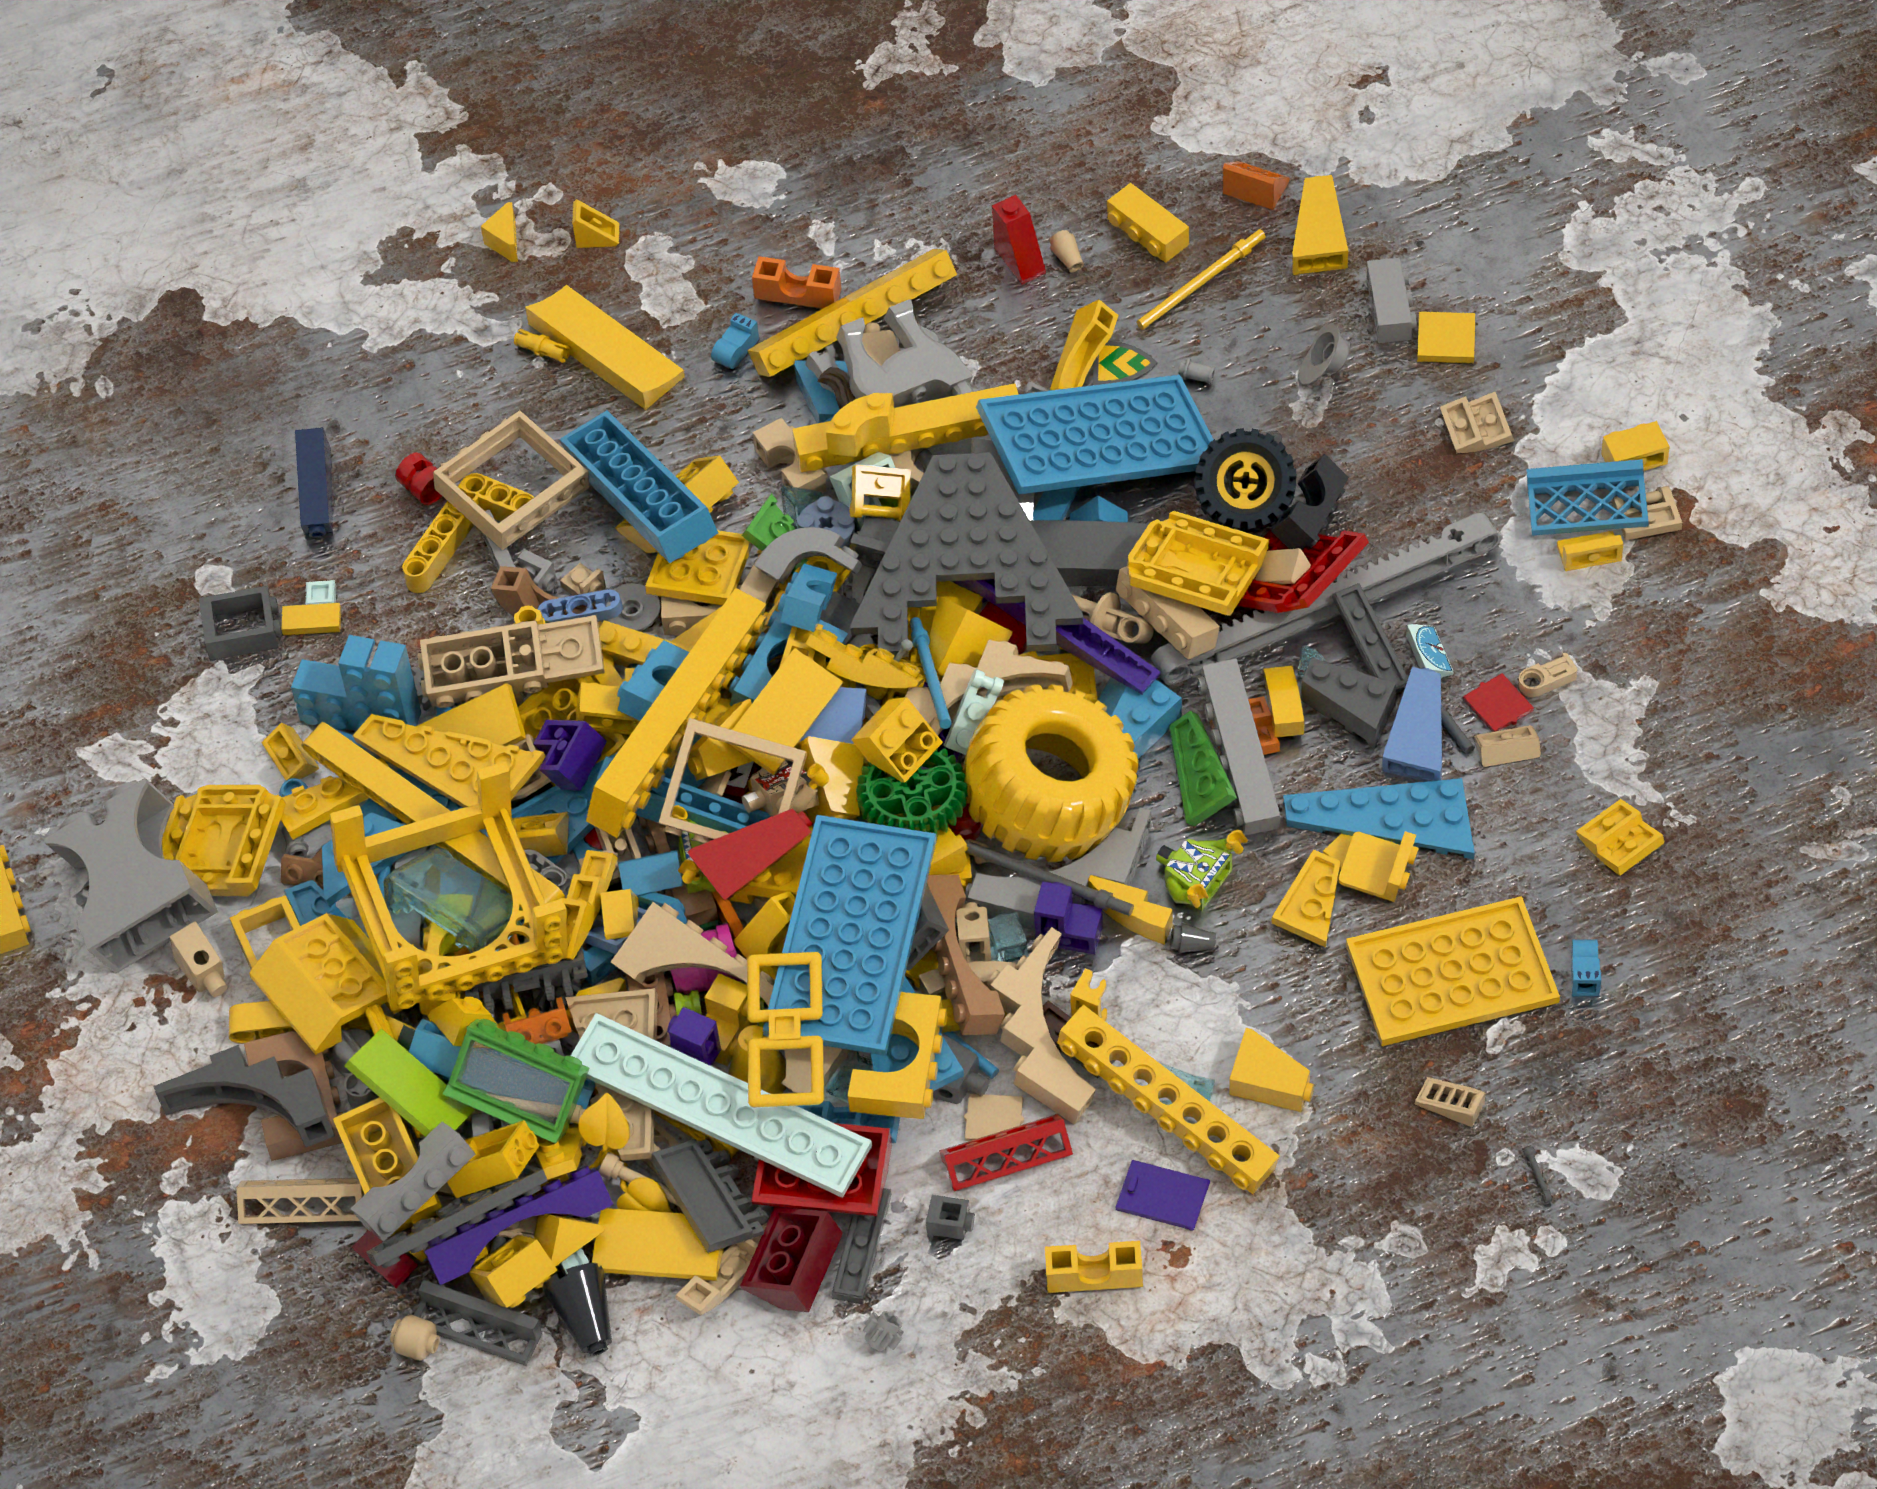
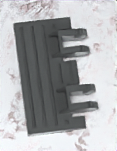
(552, 974)
(709, 1193)

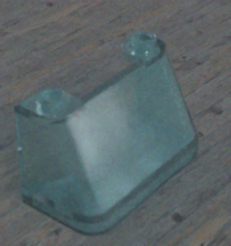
(450, 897)

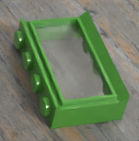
(516, 1079)

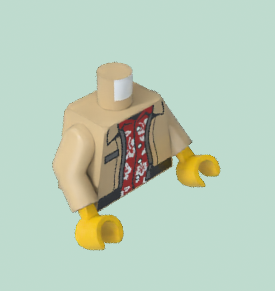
(770, 789)

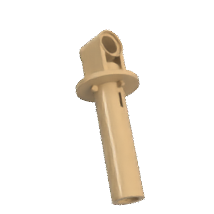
(1113, 621)

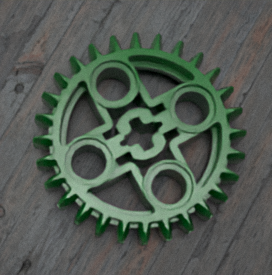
(915, 795)

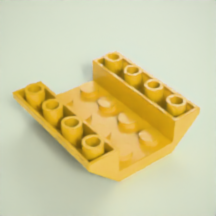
(321, 978)

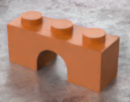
(776, 283)

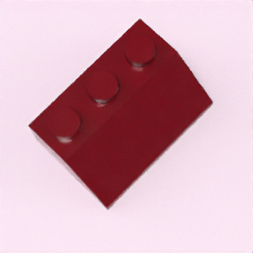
(792, 1258)

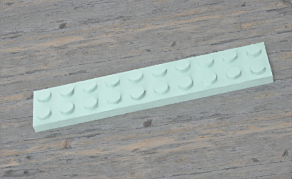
(720, 1105)

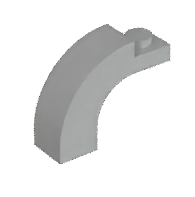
(796, 545)

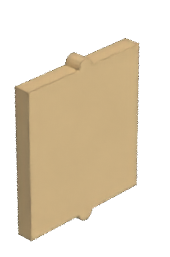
(992, 1114)

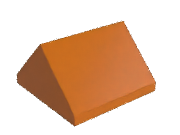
(1253, 184)

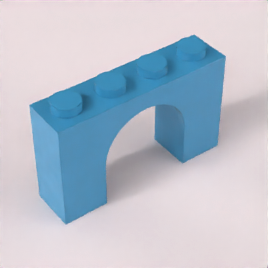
(768, 647)

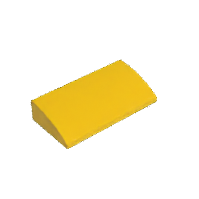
(652, 1246)

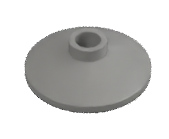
(636, 600)

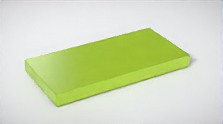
(406, 1084)

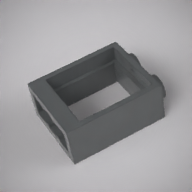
(244, 641)
(929, 929)

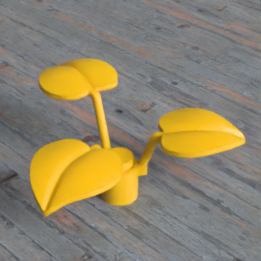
(607, 1126)

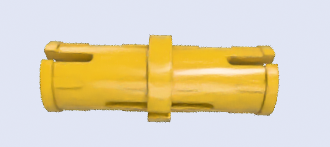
(541, 345)

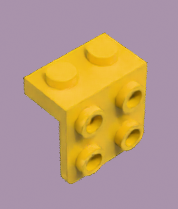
(1378, 865)

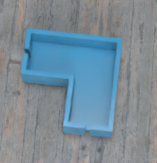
(352, 692)

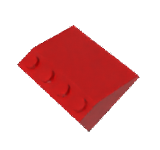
(862, 1197)

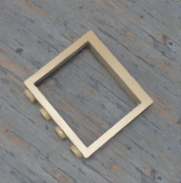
(503, 534)
(705, 834)

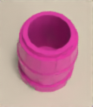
(701, 978)

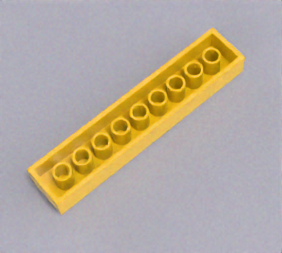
(686, 695)

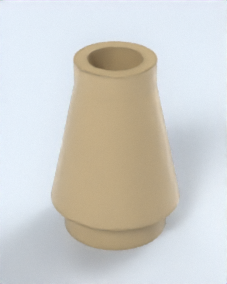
(1066, 249)

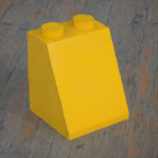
(960, 636)
(843, 765)

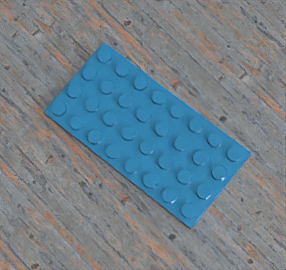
(1096, 433)
(861, 914)

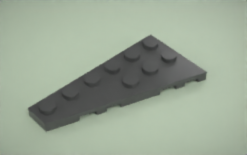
(461, 1210)

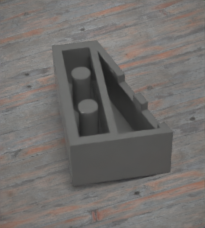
(1349, 697)

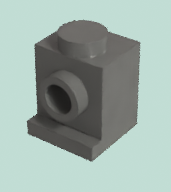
(949, 1217)

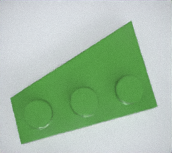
(768, 525)

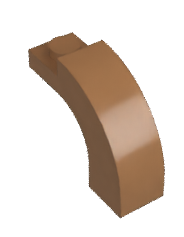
(516, 589)

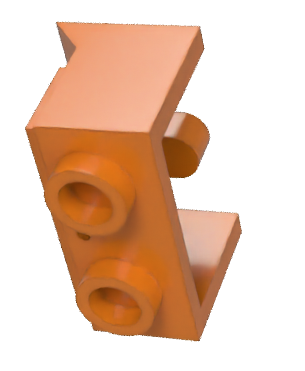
(541, 1026)

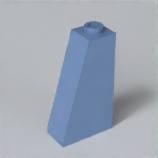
(1416, 734)

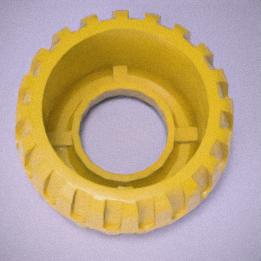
(1035, 810)

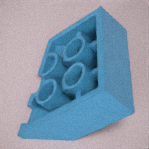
(1145, 715)

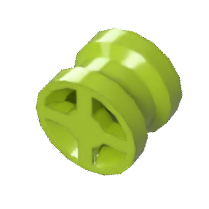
(689, 1001)

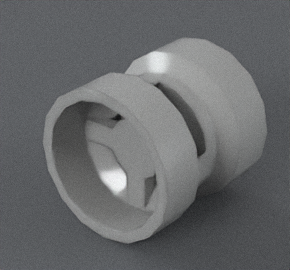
(357, 1091)

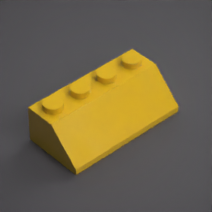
(706, 478)

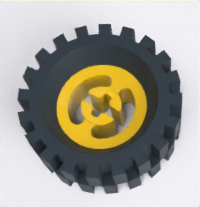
(1249, 450)

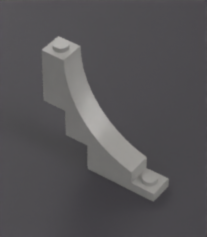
(1112, 860)

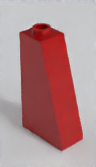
(745, 854)

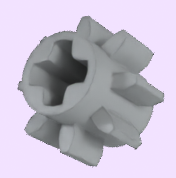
(883, 1331)

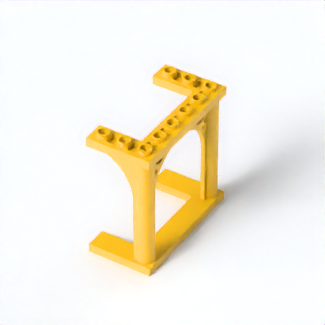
(400, 965)

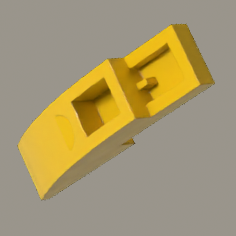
(874, 669)

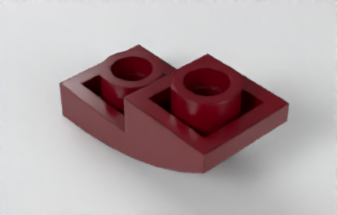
(393, 1274)

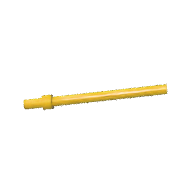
(1239, 250)

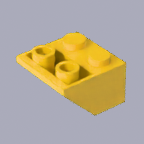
(897, 739)

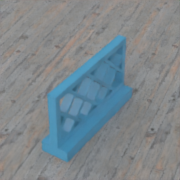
(1585, 480)

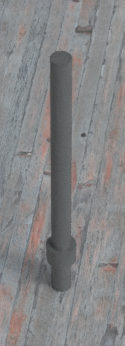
(1101, 898)

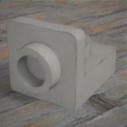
(539, 569)

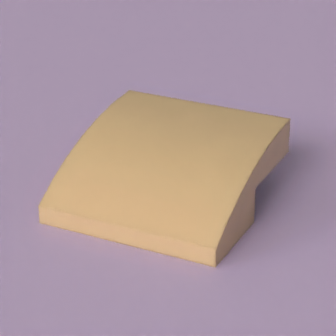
(1476, 423)

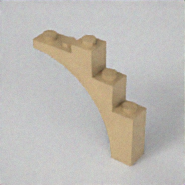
(998, 660)
(1041, 1068)

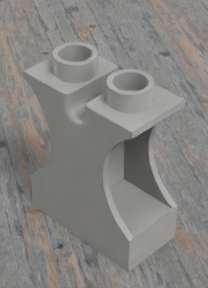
(133, 891)

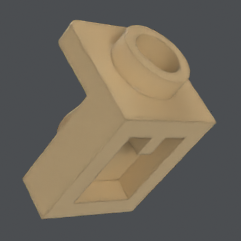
(583, 580)

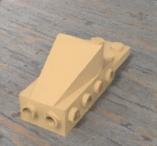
(515, 654)

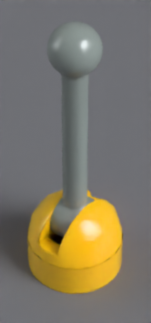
(880, 692)

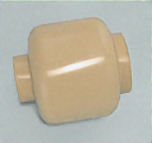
(414, 1337)

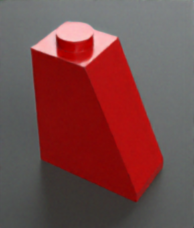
(1016, 239)

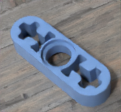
(598, 598)

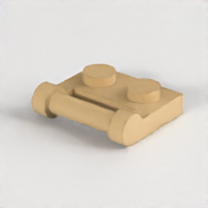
(1661, 516)

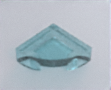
(1306, 655)

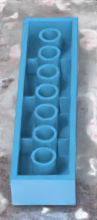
(640, 487)

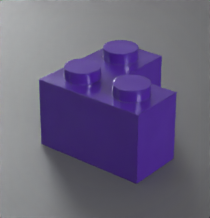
(569, 751)
(1078, 923)
(695, 1036)

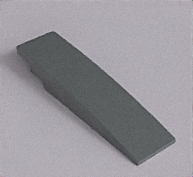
(1088, 550)

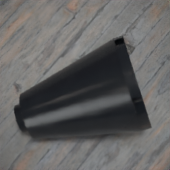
(582, 1306)

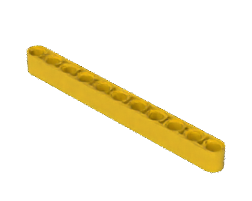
(408, 803)

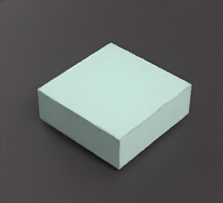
(320, 592)

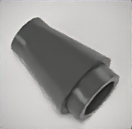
(1189, 938)

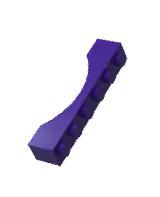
(577, 1196)

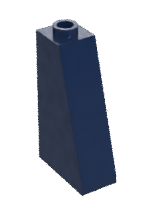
(314, 481)

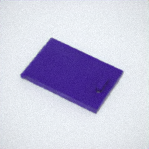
(1162, 1195)

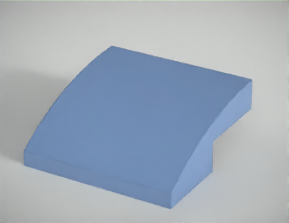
(841, 717)

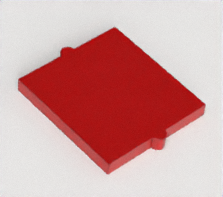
(1498, 703)

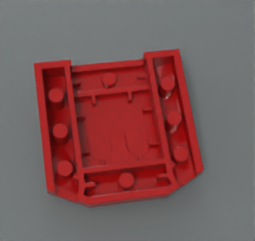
(1327, 561)

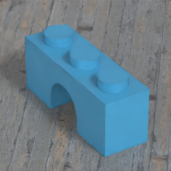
(807, 597)
(649, 679)

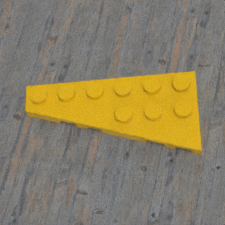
(444, 760)

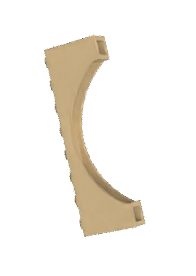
(666, 943)

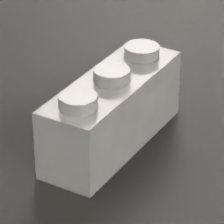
(1390, 300)

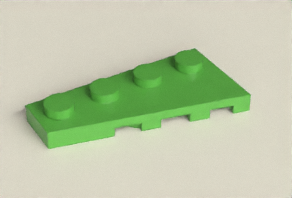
(1199, 770)

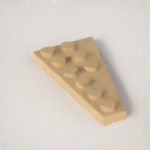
(638, 1012)

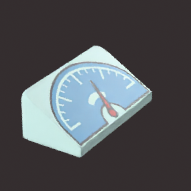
(1428, 649)

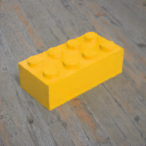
(381, 1150)

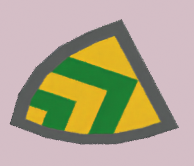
(1120, 363)

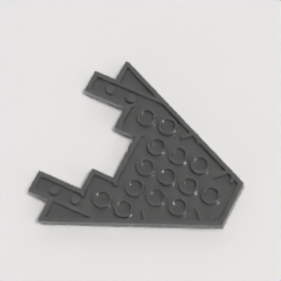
(962, 529)

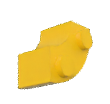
(859, 423)

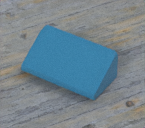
(651, 873)

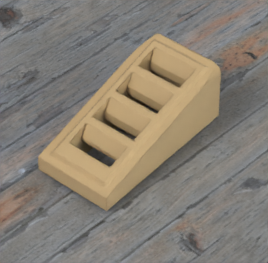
(1455, 1112)

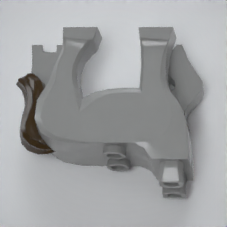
(913, 375)

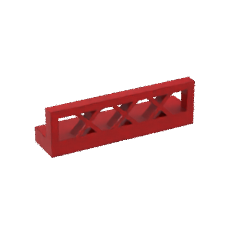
(1004, 1140)

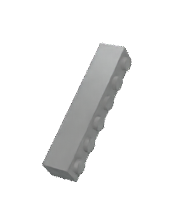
(1239, 746)

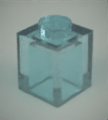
(1007, 937)

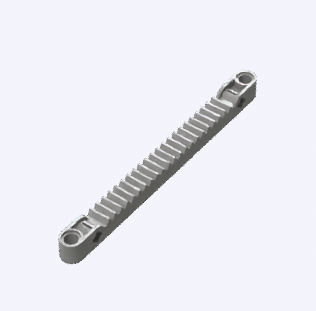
(1469, 536)

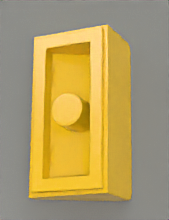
(287, 753)

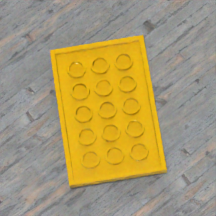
(1452, 971)

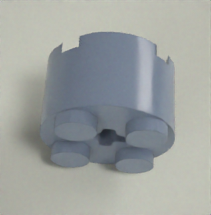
(829, 515)

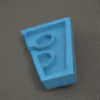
(309, 902)

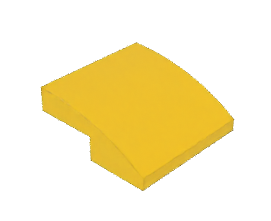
(1620, 837)

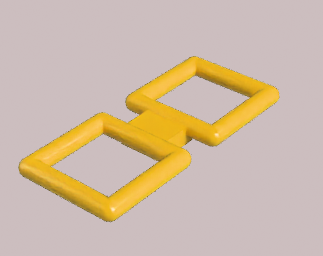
(785, 1029)

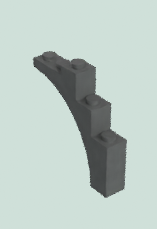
(260, 1085)

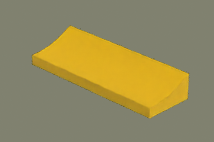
(605, 346)

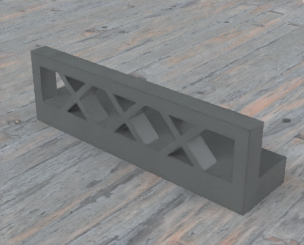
(483, 1313)

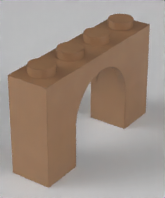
(293, 1057)

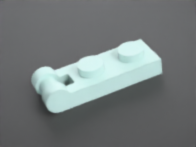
(972, 710)

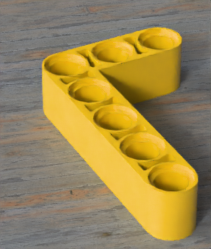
(452, 527)

